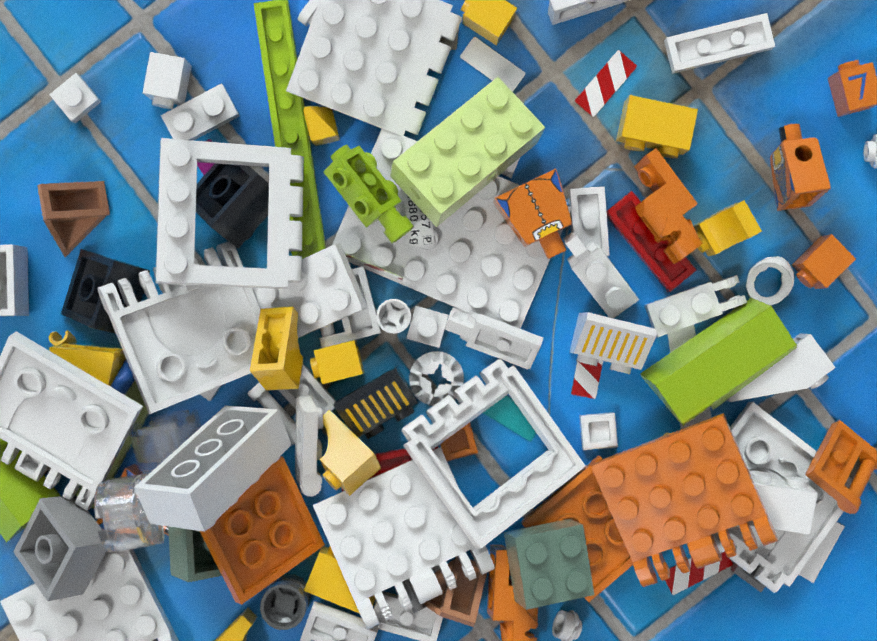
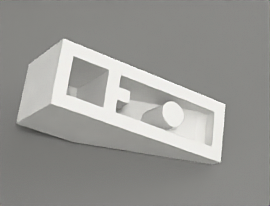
(799, 370)

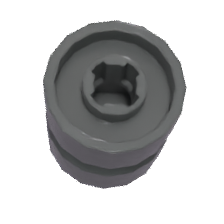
(285, 602)

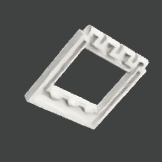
(178, 214)
(520, 492)

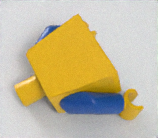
(100, 362)

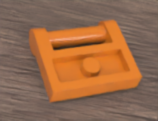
(835, 462)

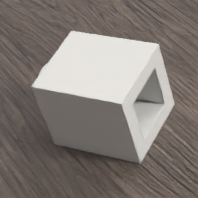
(166, 80)

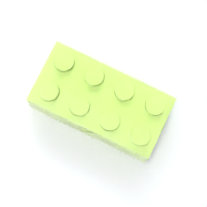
(466, 151)

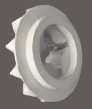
(428, 364)

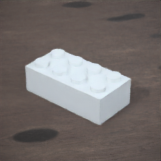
(213, 468)

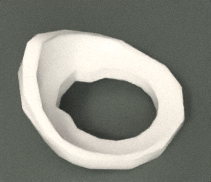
(787, 279)

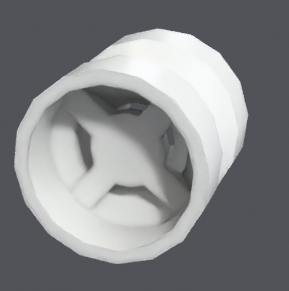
(390, 313)

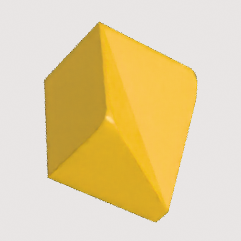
(321, 125)

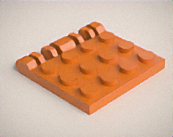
(681, 494)

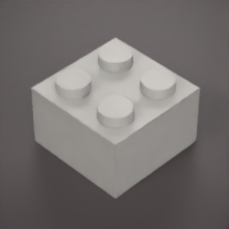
(60, 548)

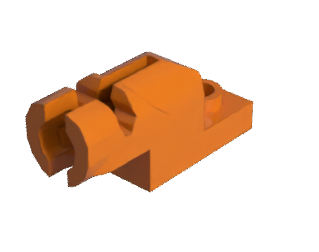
(666, 206)
(501, 601)

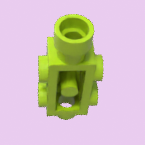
(366, 191)

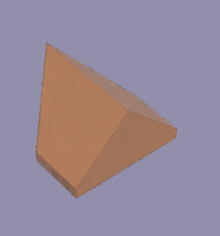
(72, 210)
(461, 602)

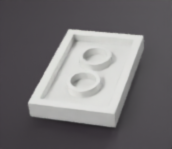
(324, 294)

